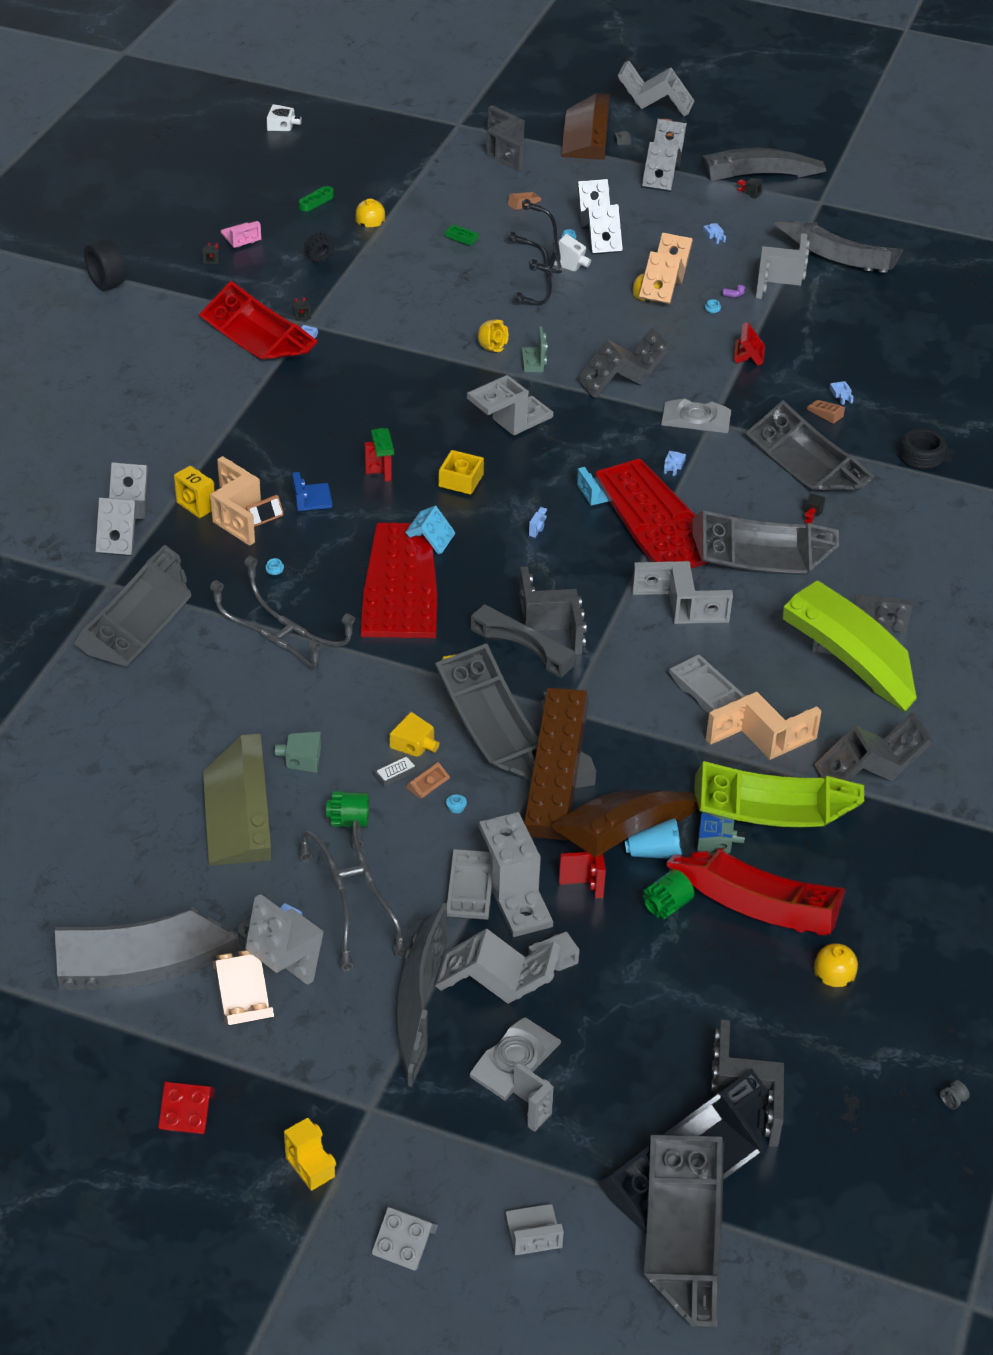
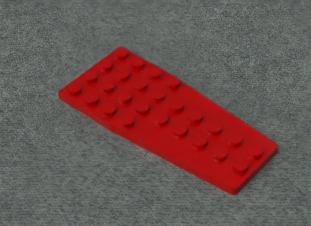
(651, 512)
(399, 585)

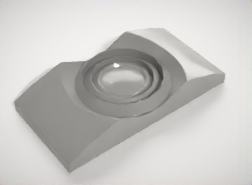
(696, 416)
(704, 683)
(470, 884)
(521, 1044)

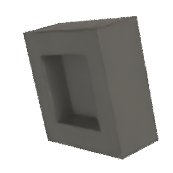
(622, 138)

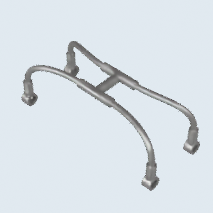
(314, 645)
(357, 843)

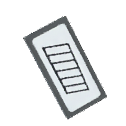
(395, 771)

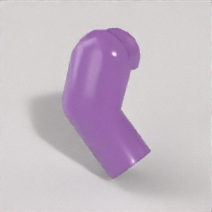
(734, 293)

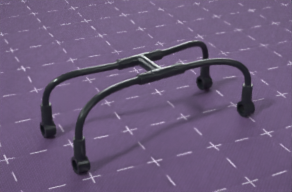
(548, 262)

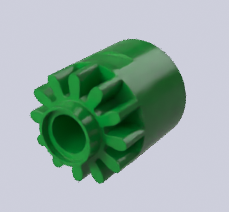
(347, 807)
(668, 894)

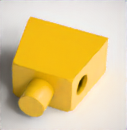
(413, 736)

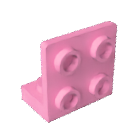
(242, 234)

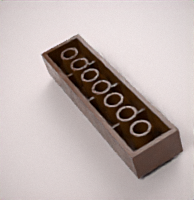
(556, 761)

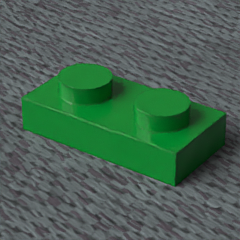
(462, 235)
(382, 442)

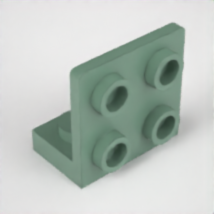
(534, 357)

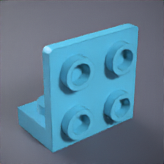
(590, 487)
(434, 527)

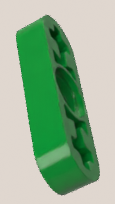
(316, 198)

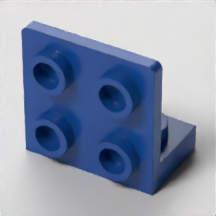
(310, 496)

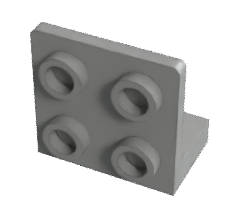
(536, 1092)
(534, 1229)
(403, 1238)

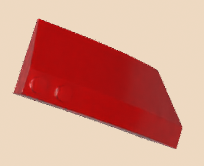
(255, 325)
(761, 893)

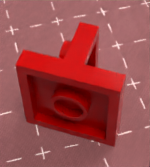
(749, 346)
(376, 464)

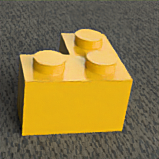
(307, 1155)

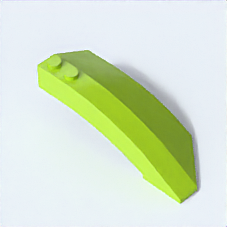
(855, 641)
(774, 798)

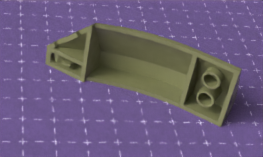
(237, 804)

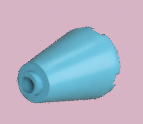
(656, 842)

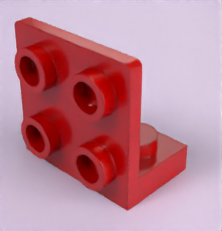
(583, 868)
(185, 1107)

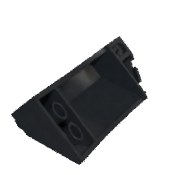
(731, 1114)

